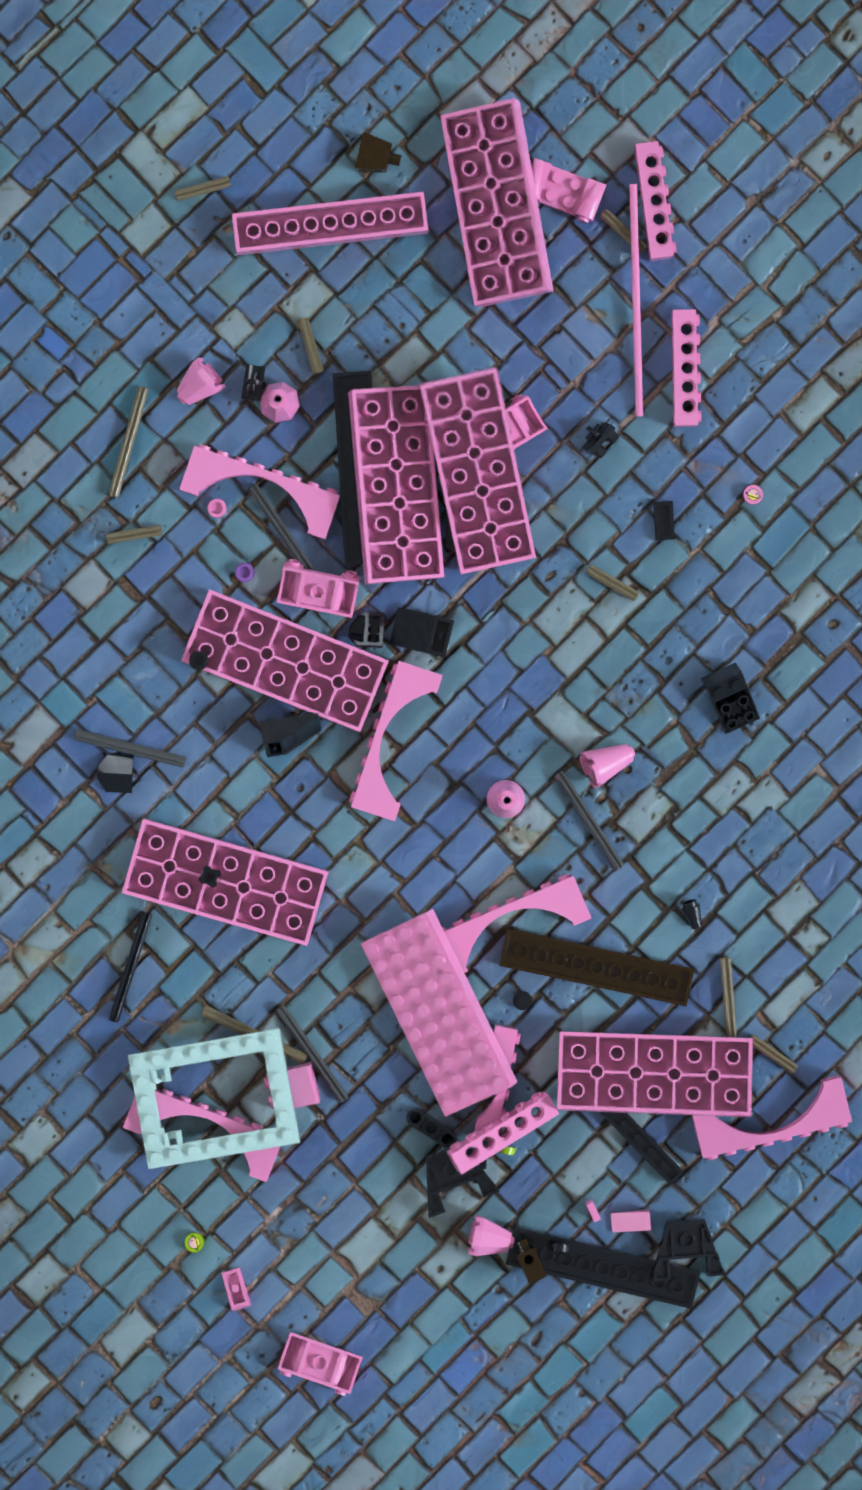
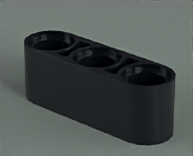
(437, 1134)

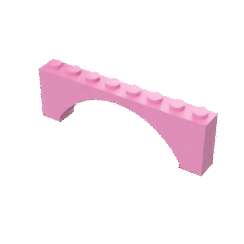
(210, 467)
(372, 792)
(560, 897)
(169, 1105)
(826, 1111)

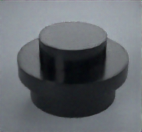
(198, 660)
(522, 1000)

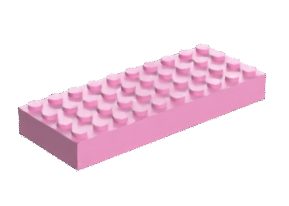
(497, 203)
(477, 470)
(395, 485)
(286, 660)
(251, 893)
(439, 1012)
(655, 1074)

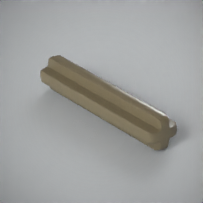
(202, 188)
(621, 229)
(310, 345)
(134, 534)
(612, 582)
(773, 1054)

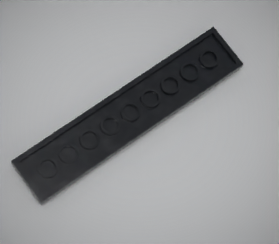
(342, 385)
(607, 1268)

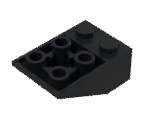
(421, 632)
(730, 698)
(288, 733)

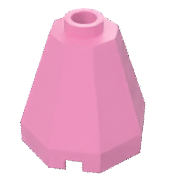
(199, 383)
(285, 408)
(488, 1237)

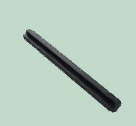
(130, 967)

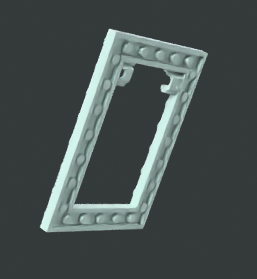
(157, 1142)

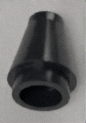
(692, 913)

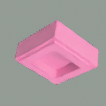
(592, 1210)

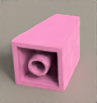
(302, 1085)

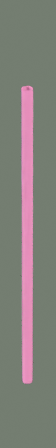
(636, 300)

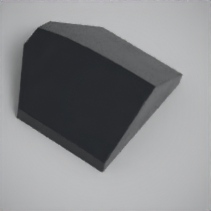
(368, 630)
(116, 773)

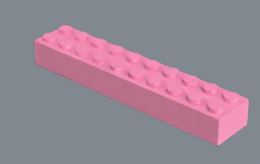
(330, 223)

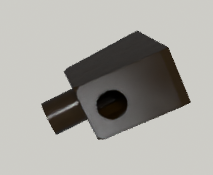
(375, 155)
(532, 1271)

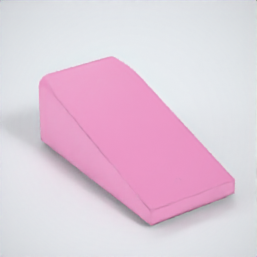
(631, 1221)
(236, 1289)

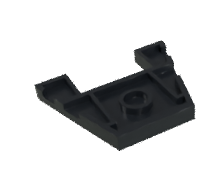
(444, 1176)
(686, 1240)

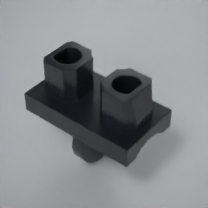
(253, 382)
(597, 437)

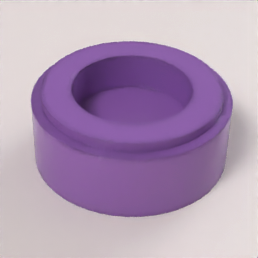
(244, 572)

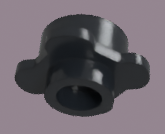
(208, 871)

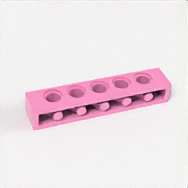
(653, 151)
(680, 417)
(545, 1112)

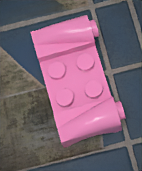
(566, 191)
(523, 420)
(318, 589)
(319, 1363)

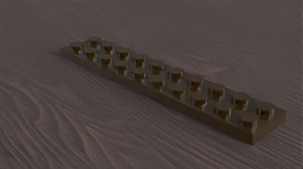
(596, 967)

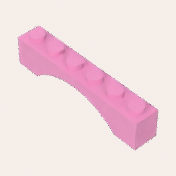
(507, 1038)

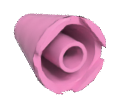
(606, 762)
(499, 792)

